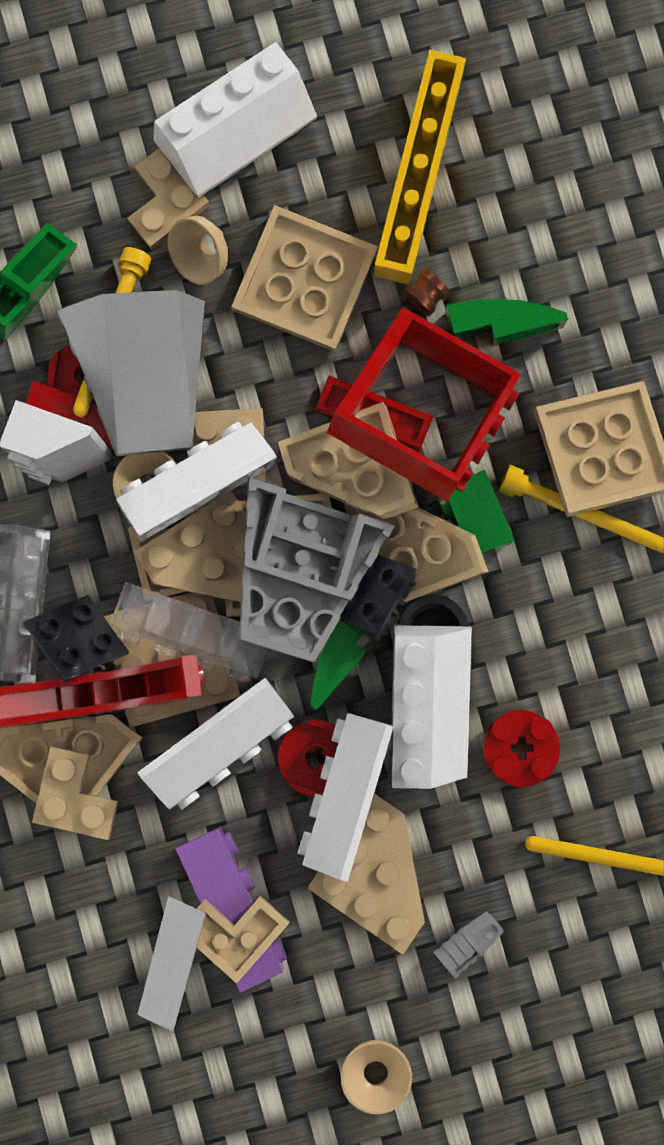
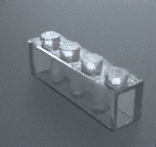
(21, 598)
(186, 629)

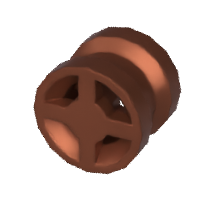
(426, 292)

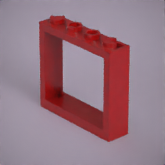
(453, 355)

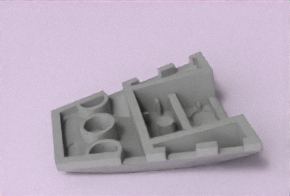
(140, 365)
(300, 568)

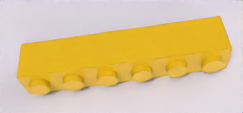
(419, 167)

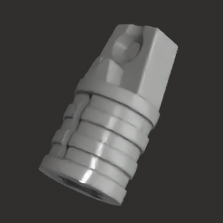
(468, 944)

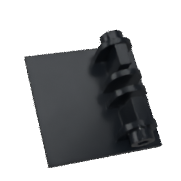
(378, 595)
(76, 639)

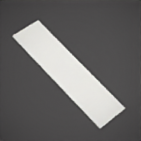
(171, 963)

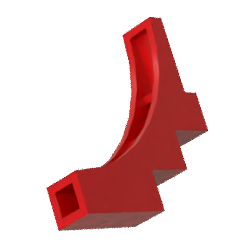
(101, 692)

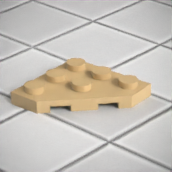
(347, 474)
(433, 547)
(201, 551)
(27, 747)
(382, 881)

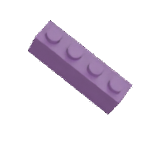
(220, 881)

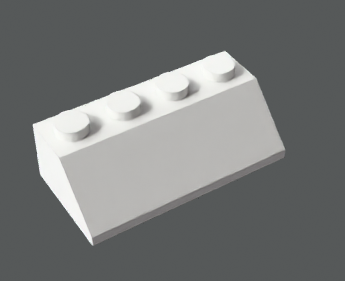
(235, 120)
(51, 445)
(196, 480)
(430, 705)
(217, 744)
(347, 796)

